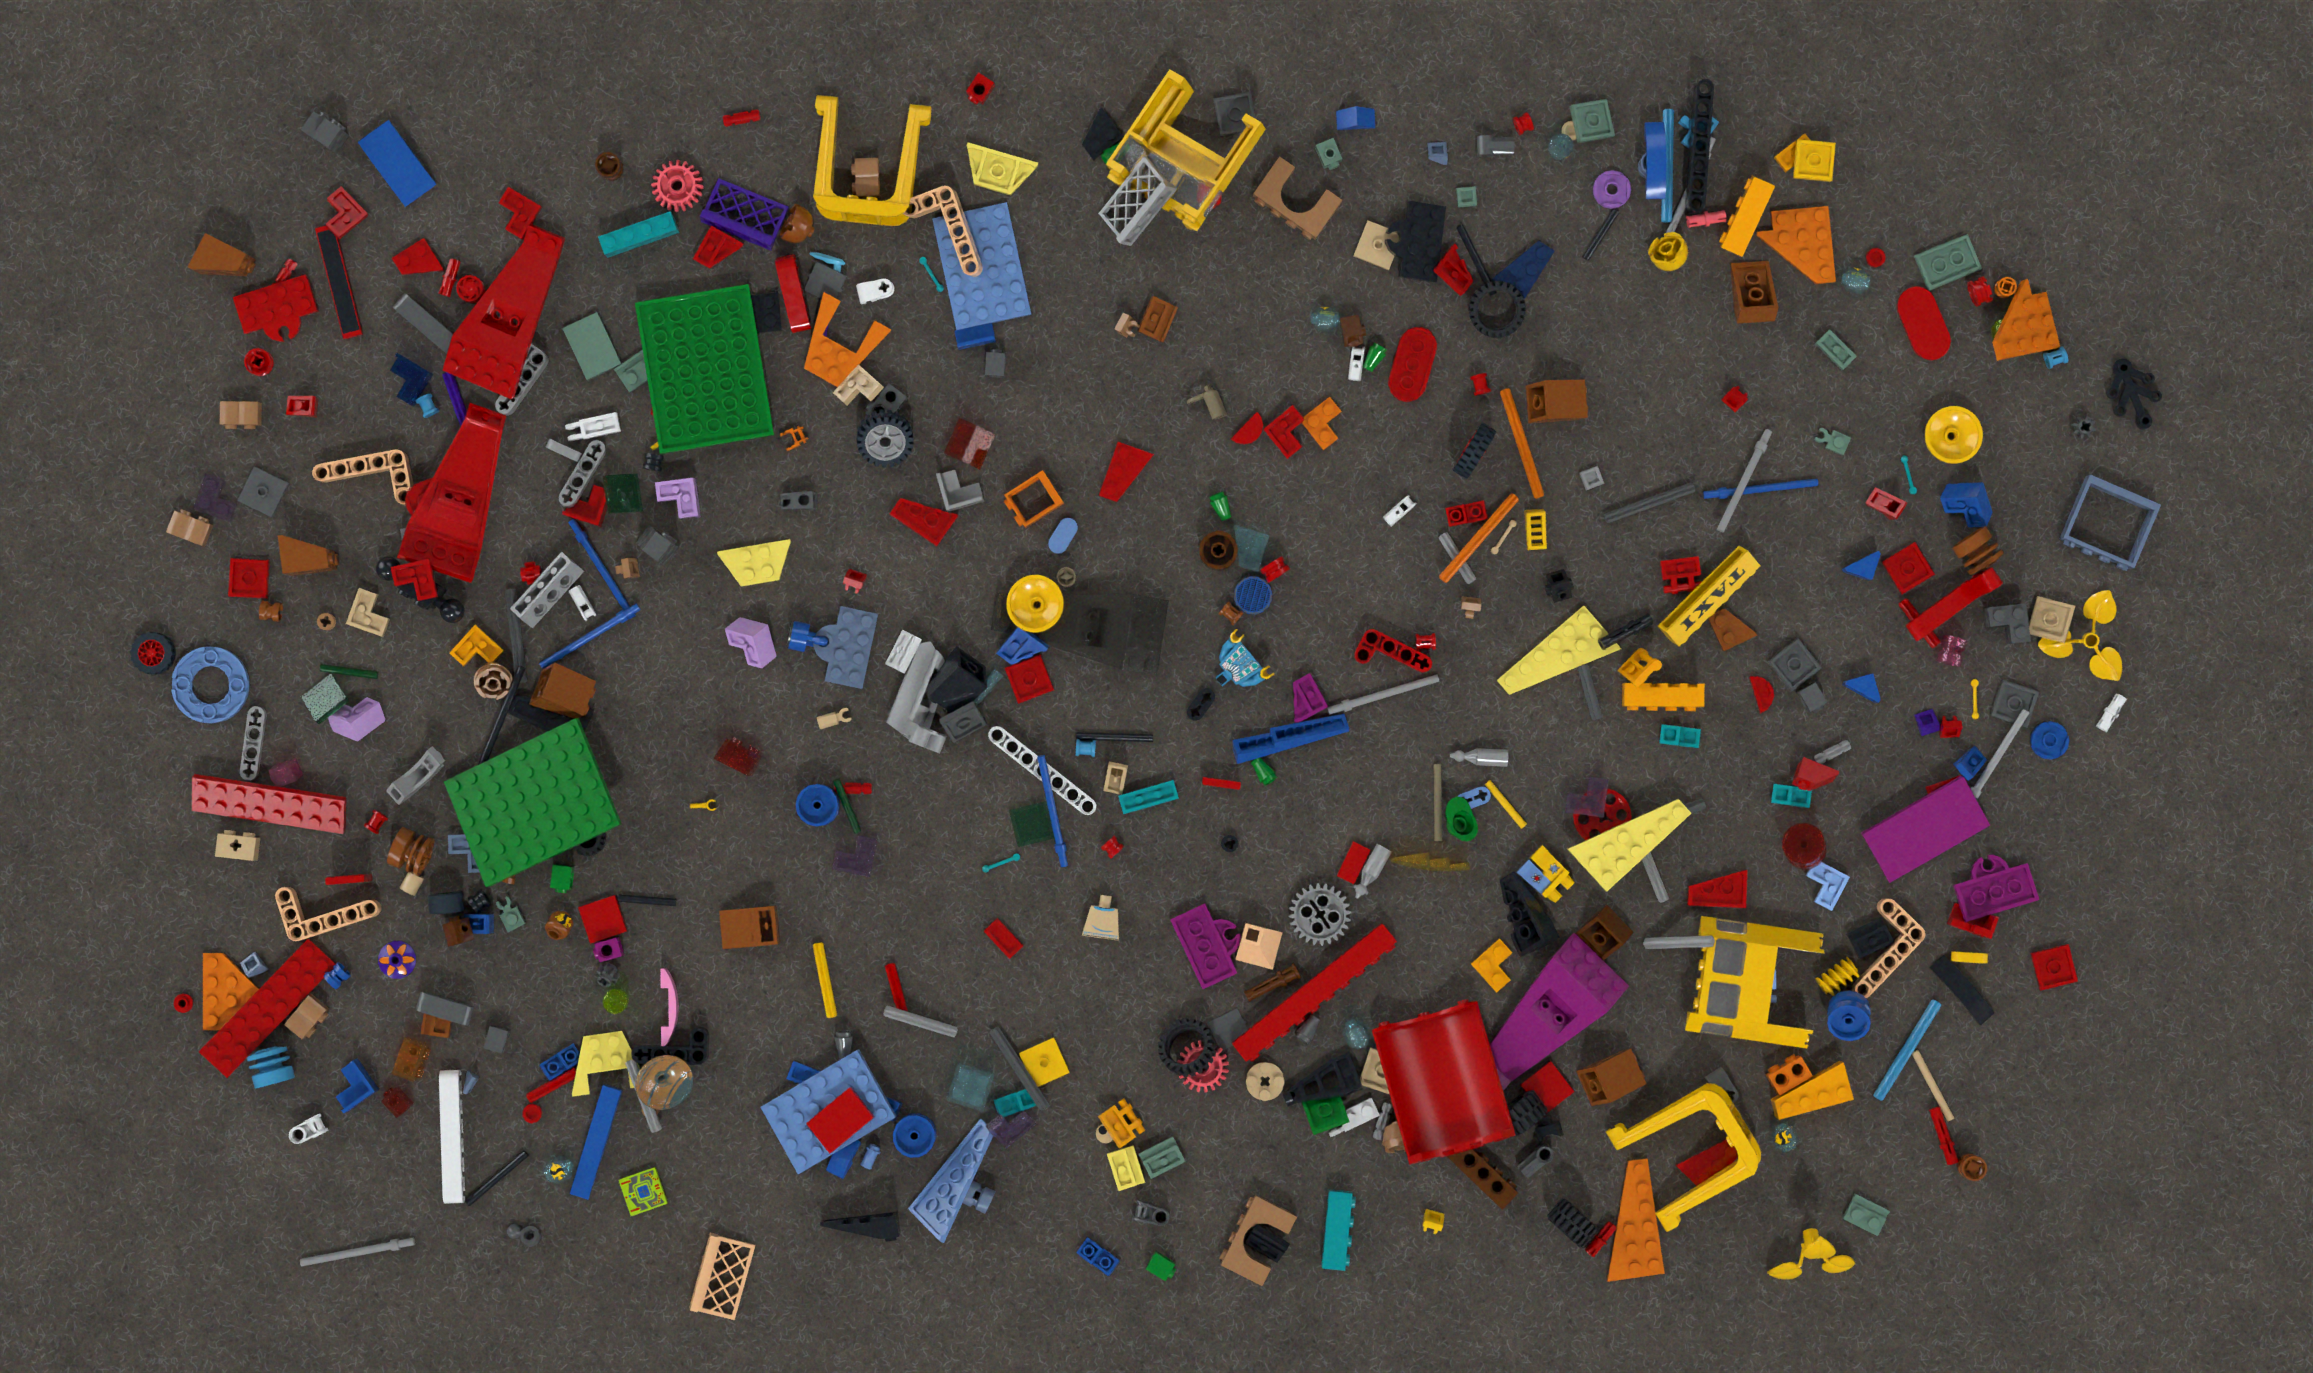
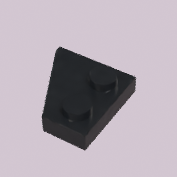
(1101, 135)

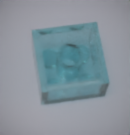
(970, 1086)

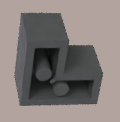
(326, 132)
(2014, 620)

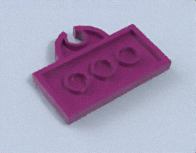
(1995, 888)
(1206, 944)

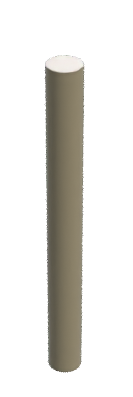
(1437, 803)

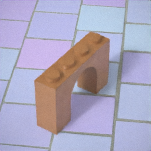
(1309, 222)
(1258, 1212)

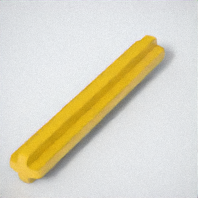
(824, 979)

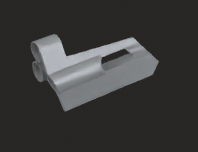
(910, 712)

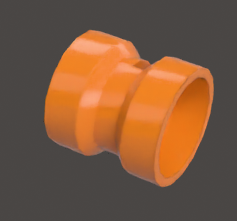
(2001, 288)

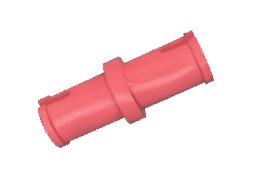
(1706, 218)

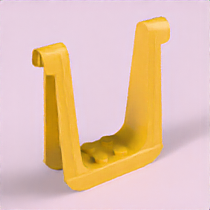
(870, 209)
(1716, 1100)

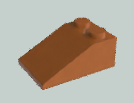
(1753, 292)

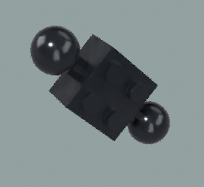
(450, 609)

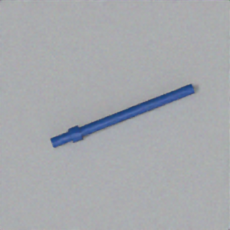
(1723, 492)
(581, 537)
(621, 616)
(1060, 846)

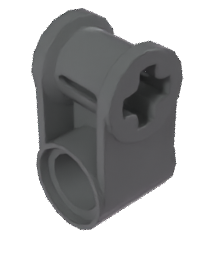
(1721, 1079)
(1149, 1213)

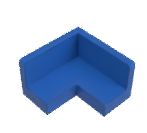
(1970, 500)
(361, 1086)

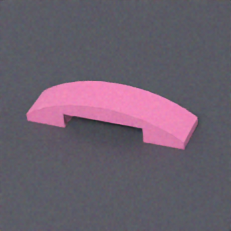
(668, 982)

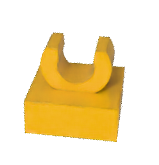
(1433, 1220)

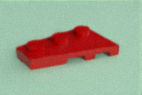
(1123, 469)
(925, 521)
(1720, 892)
(1708, 1162)

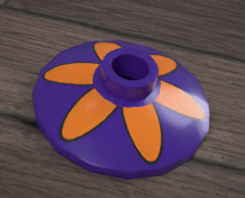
(406, 958)

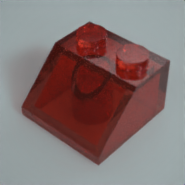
(969, 444)
(738, 757)

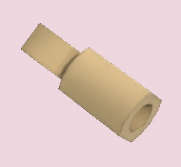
(832, 719)

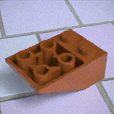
(749, 927)

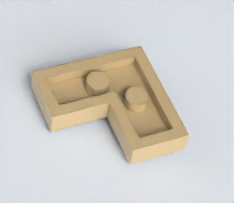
(858, 382)
(362, 616)

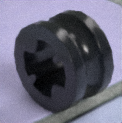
(1235, 846)

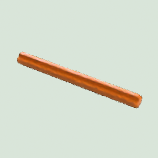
(1522, 443)
(1478, 538)

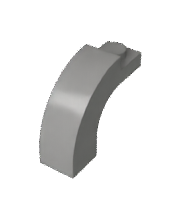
(417, 776)

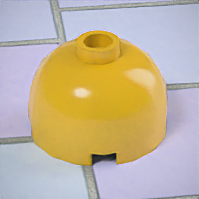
(1668, 252)

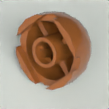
(797, 225)

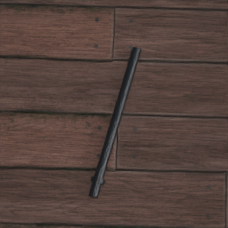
(502, 714)

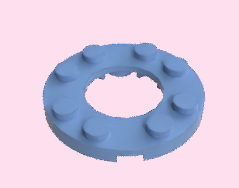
(183, 690)

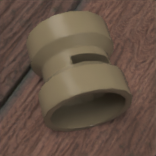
(1066, 573)

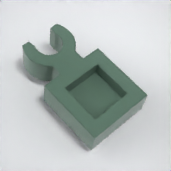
(1835, 442)
(511, 917)

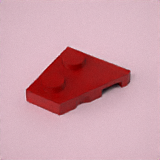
(417, 259)

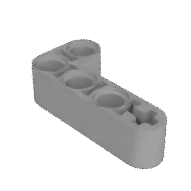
(525, 385)

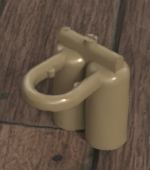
(1212, 401)

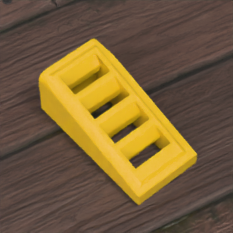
(1537, 512)

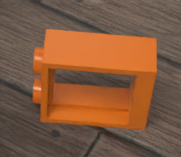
(1049, 488)

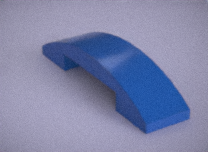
(1655, 160)

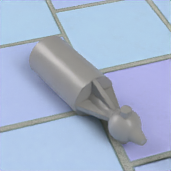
(1483, 757)
(1372, 869)

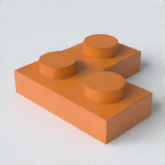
(1317, 421)

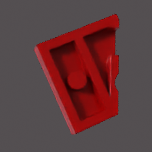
(716, 248)
(1454, 271)

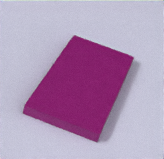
(1925, 829)

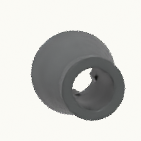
(1307, 1030)
(843, 1042)

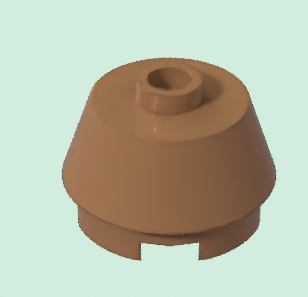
(492, 680)
(1392, 1138)

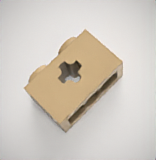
(249, 845)

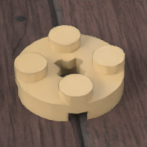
(1265, 1092)

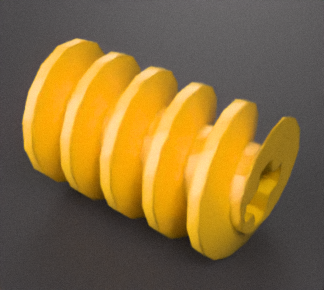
(1837, 977)

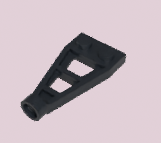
(1347, 1076)

